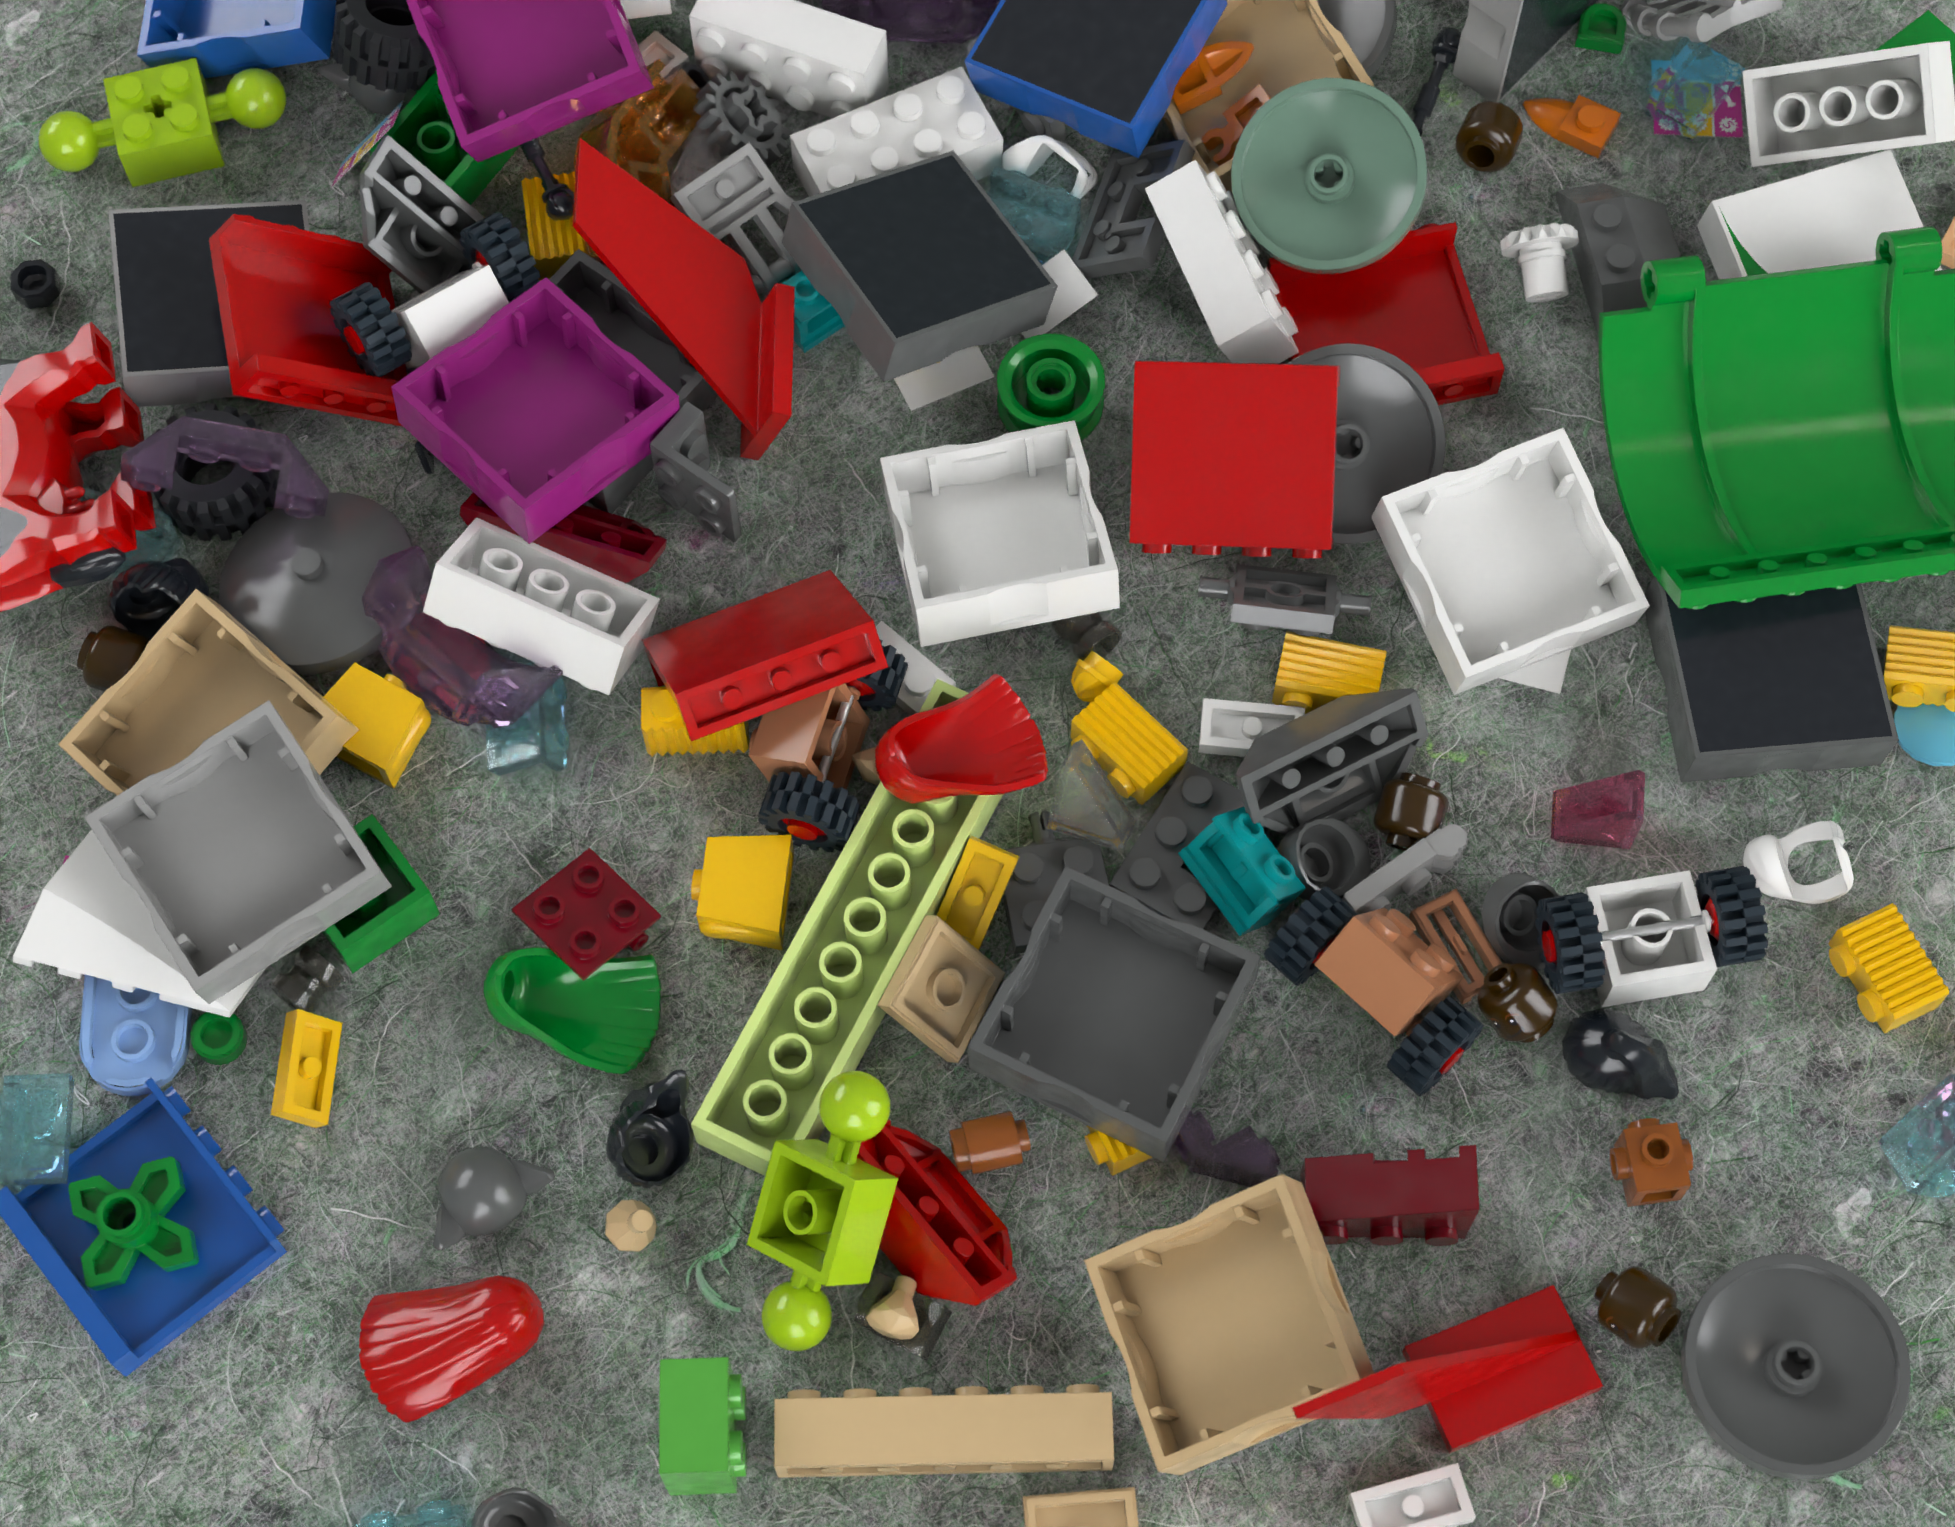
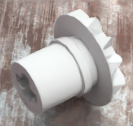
(1541, 259)

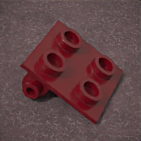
(587, 914)

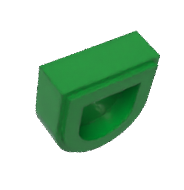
(1601, 29)

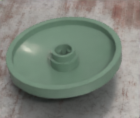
(1329, 175)

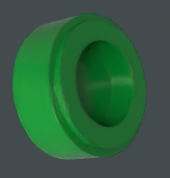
(218, 1038)

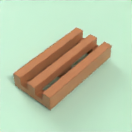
(1470, 926)

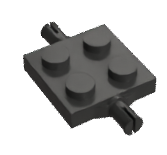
(1284, 599)
(1038, 873)

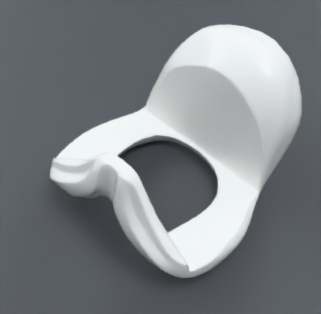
(1033, 152)
(1769, 857)

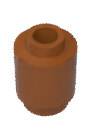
(989, 1143)

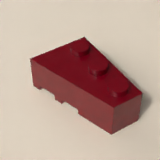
(1393, 1197)

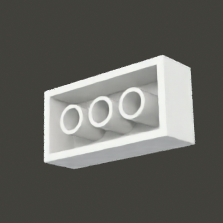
(794, 51)
(1850, 104)
(897, 132)
(1223, 267)
(540, 605)

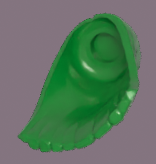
(594, 1021)

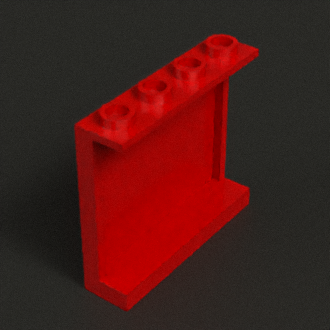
(1404, 304)
(279, 322)
(1234, 457)
(765, 653)

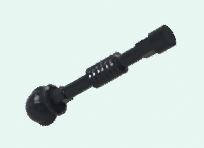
(1444, 51)
(557, 196)

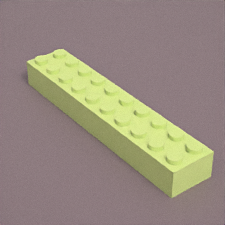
(835, 971)

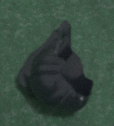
(152, 592)
(1618, 1056)
(652, 1133)

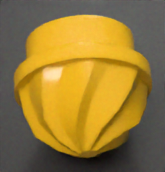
(1093, 676)

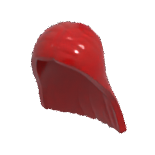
(963, 748)
(445, 1341)

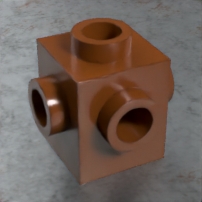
(1652, 1162)

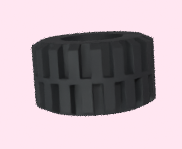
(381, 45)
(222, 505)

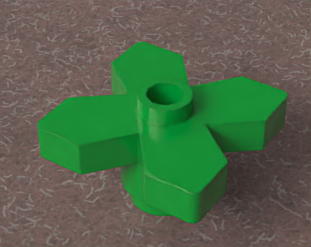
(111, 1210)

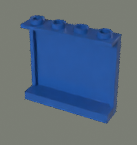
(153, 1304)

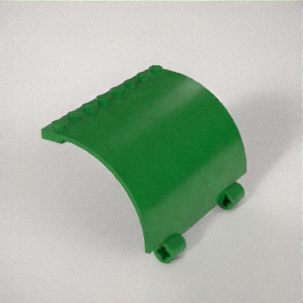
(1786, 423)

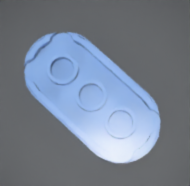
(131, 1037)

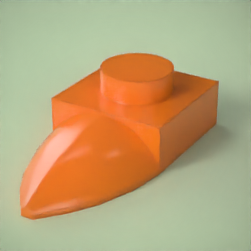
(1208, 72)
(1578, 123)

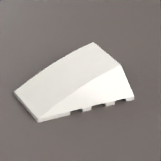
(101, 928)

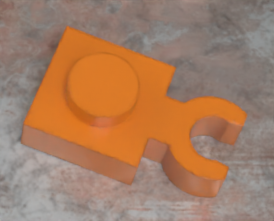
(1237, 117)

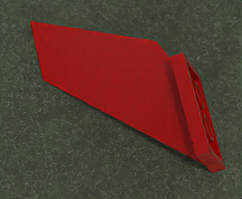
(694, 293)
(1477, 1374)

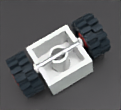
(444, 314)
(1651, 934)

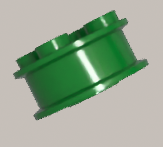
(1050, 363)

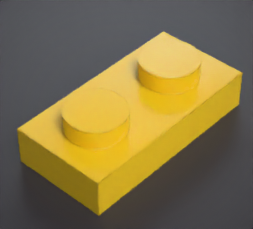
(977, 889)
(306, 1068)

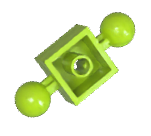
(163, 121)
(823, 1211)

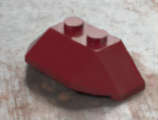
(590, 537)

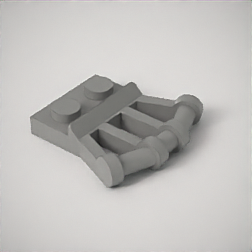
(1692, 18)
(731, 196)

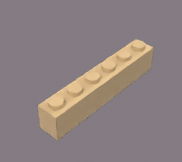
(943, 1432)

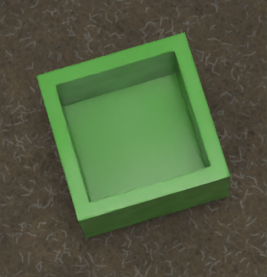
(699, 1426)

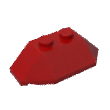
(938, 1222)

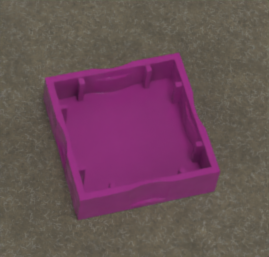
(527, 65)
(535, 409)

